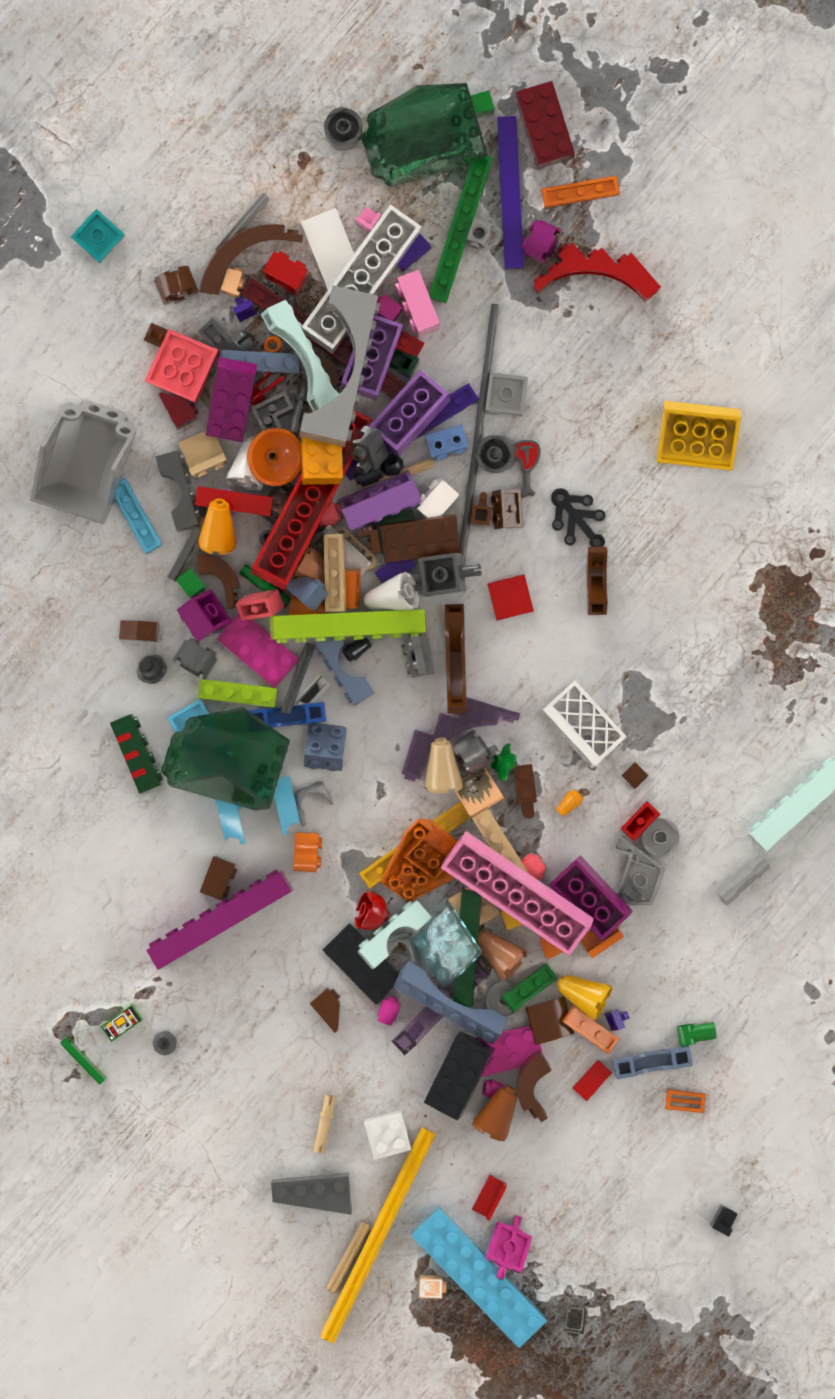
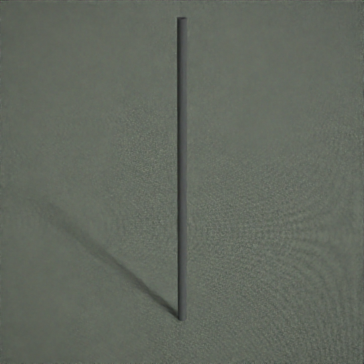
(478, 430)

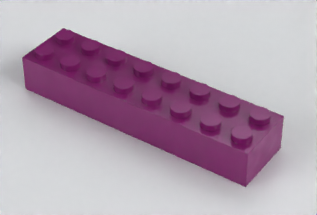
(219, 920)

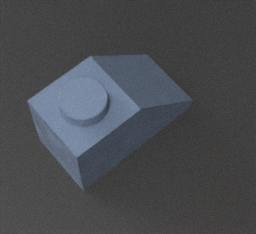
(308, 591)

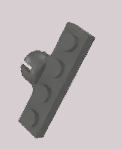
(221, 340)

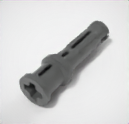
(300, 407)

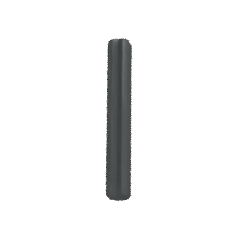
(297, 678)

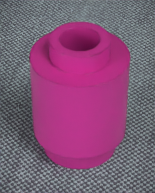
(388, 1010)

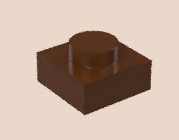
(634, 775)

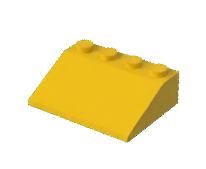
(698, 435)

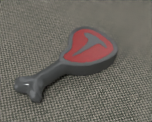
(528, 457)

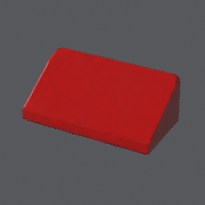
(640, 821)

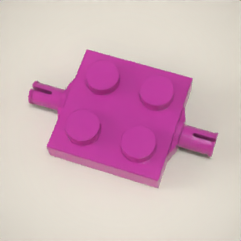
(508, 1247)

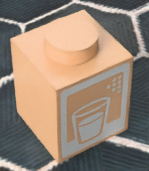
(431, 1286)

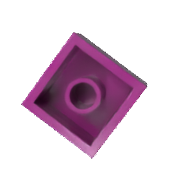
(204, 615)

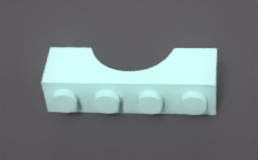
(375, 950)

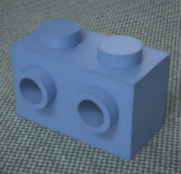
(445, 439)

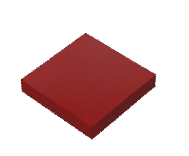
(510, 597)

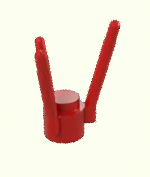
(258, 395)

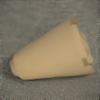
(442, 768)

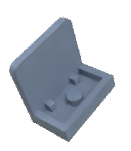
(325, 747)

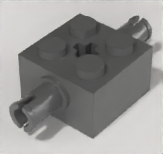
(454, 577)

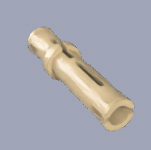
(324, 1123)

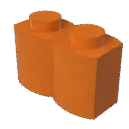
(306, 852)

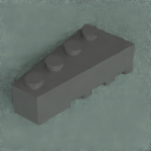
(318, 1192)

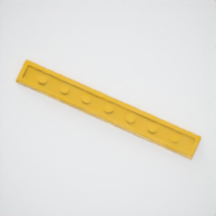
(448, 821)

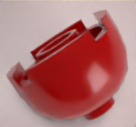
(372, 911)

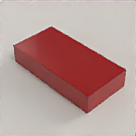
(592, 1080)

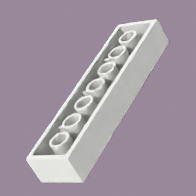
(364, 273)

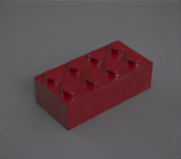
(544, 125)

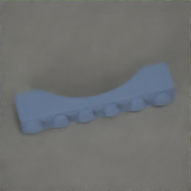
(417, 985)

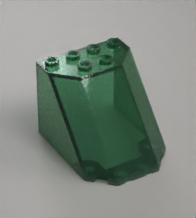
(423, 134)
(227, 758)

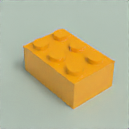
(321, 462)

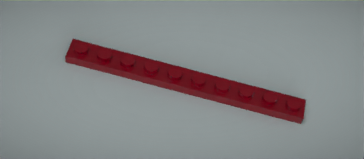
(265, 298)

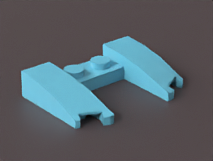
(285, 805)

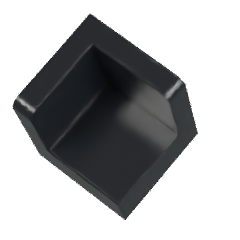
(723, 1220)

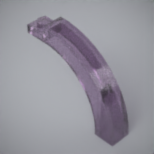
(427, 1018)

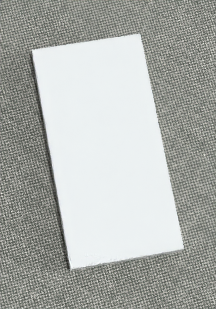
(328, 244)

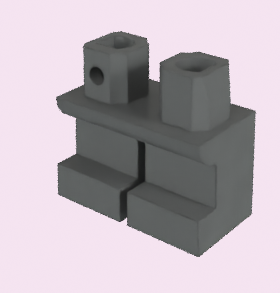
(369, 450)

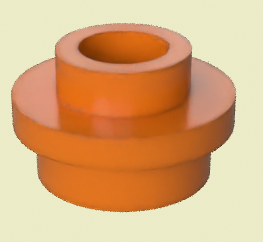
(273, 339)

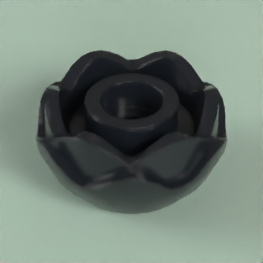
(395, 468)

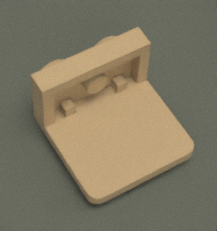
(202, 454)

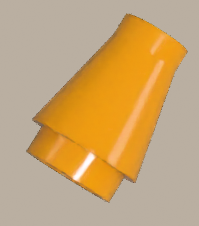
(570, 802)

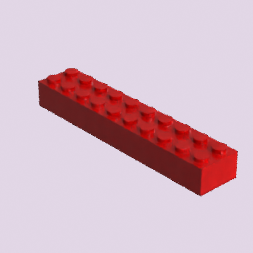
(301, 520)

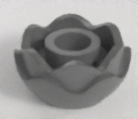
(167, 1037)

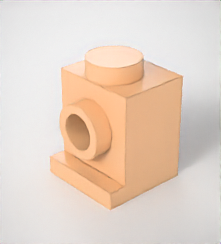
(233, 282)

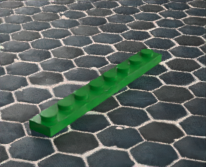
(459, 230)

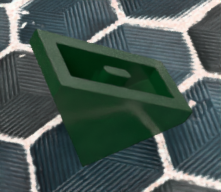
(404, 363)

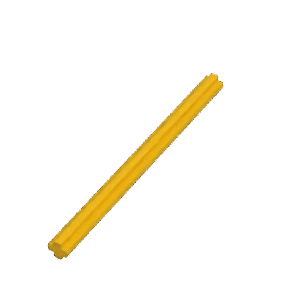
(377, 1235)

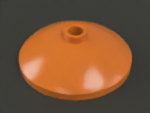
(286, 459)

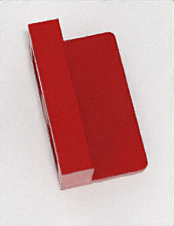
(489, 1197)

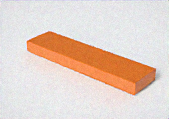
(580, 191)

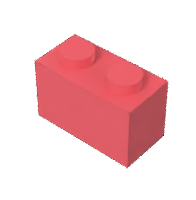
(260, 605)

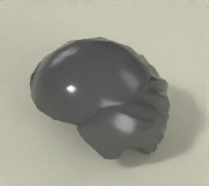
(151, 669)

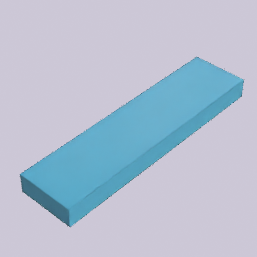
(136, 517)

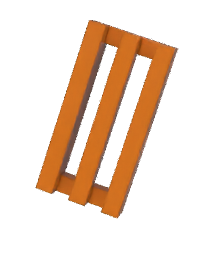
(685, 1093)

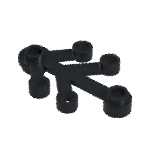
(575, 516)

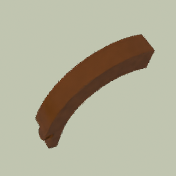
(235, 245)
(455, 659)

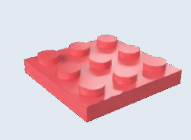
(182, 366)

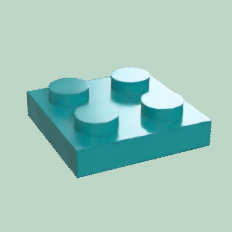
(98, 236)

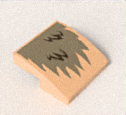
(478, 792)

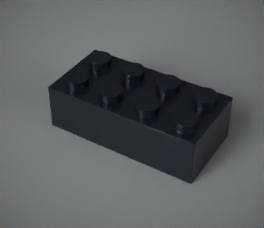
(459, 1075)

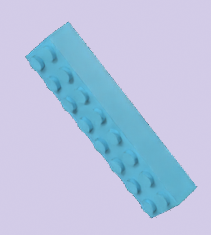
(477, 1276)

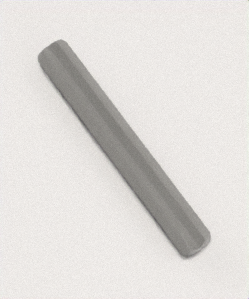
(245, 218)

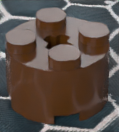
(176, 285)

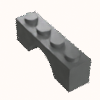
(184, 514)

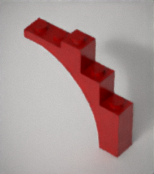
(627, 271)

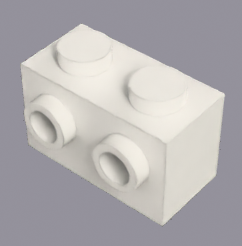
(436, 499)

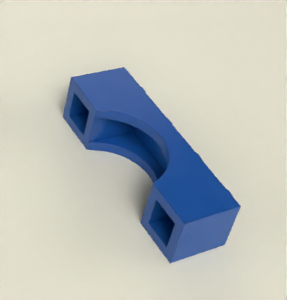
(299, 715)

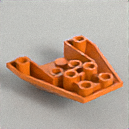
(418, 860)

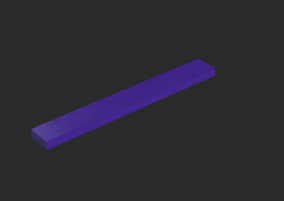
(510, 192)
(459, 401)

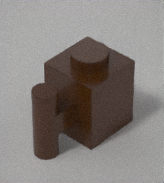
(481, 513)

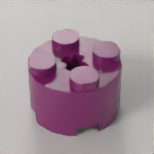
(541, 241)

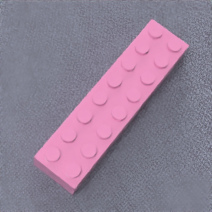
(517, 893)

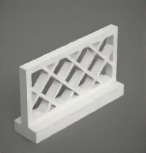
(571, 736)

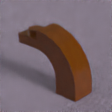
(596, 581)
(530, 1072)

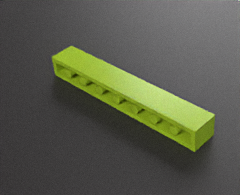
(347, 624)

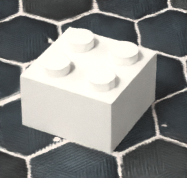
(387, 1134)

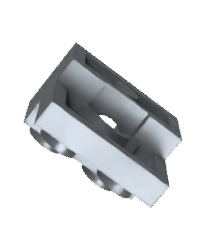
(423, 662)

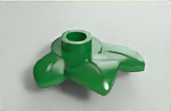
(504, 762)

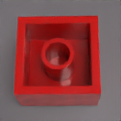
(286, 273)

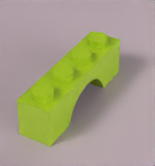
(238, 693)

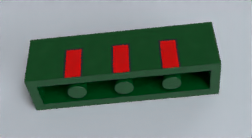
(136, 754)

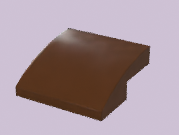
(547, 1019)

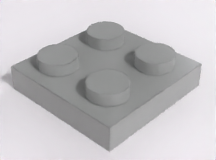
(506, 394)

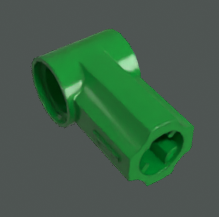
(691, 1034)

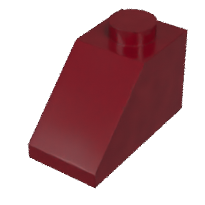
(179, 409)

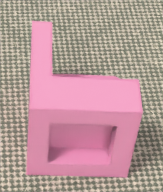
(368, 219)

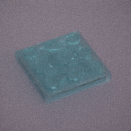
(447, 946)

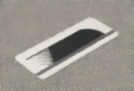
(313, 691)

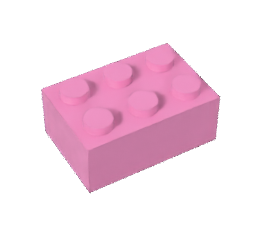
(417, 304)

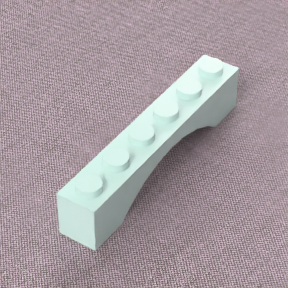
(282, 322)

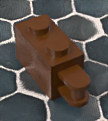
(525, 789)

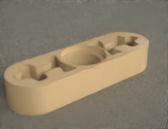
(347, 534)

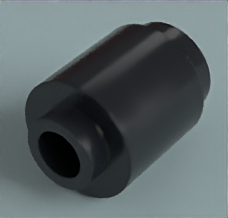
(369, 478)

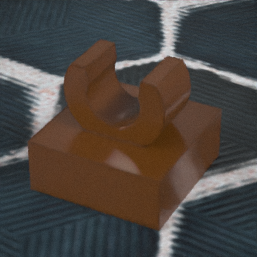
(155, 335)

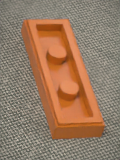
(590, 1029)

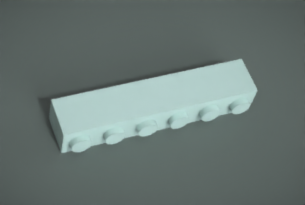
(795, 807)

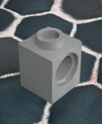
(482, 225)

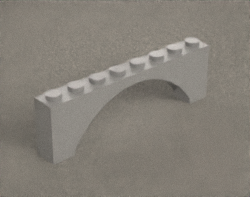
(333, 421)

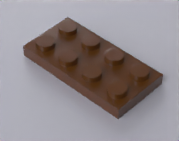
(420, 538)

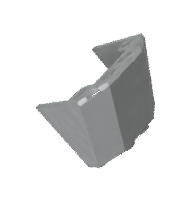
(83, 460)

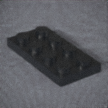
(373, 982)

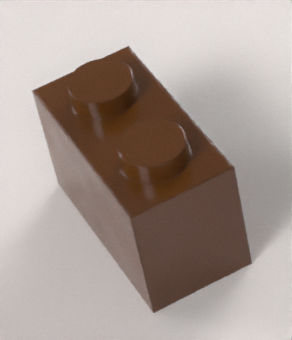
(218, 878)

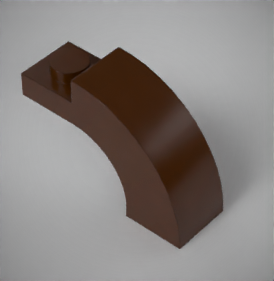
(214, 566)

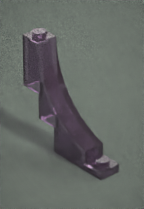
(477, 715)

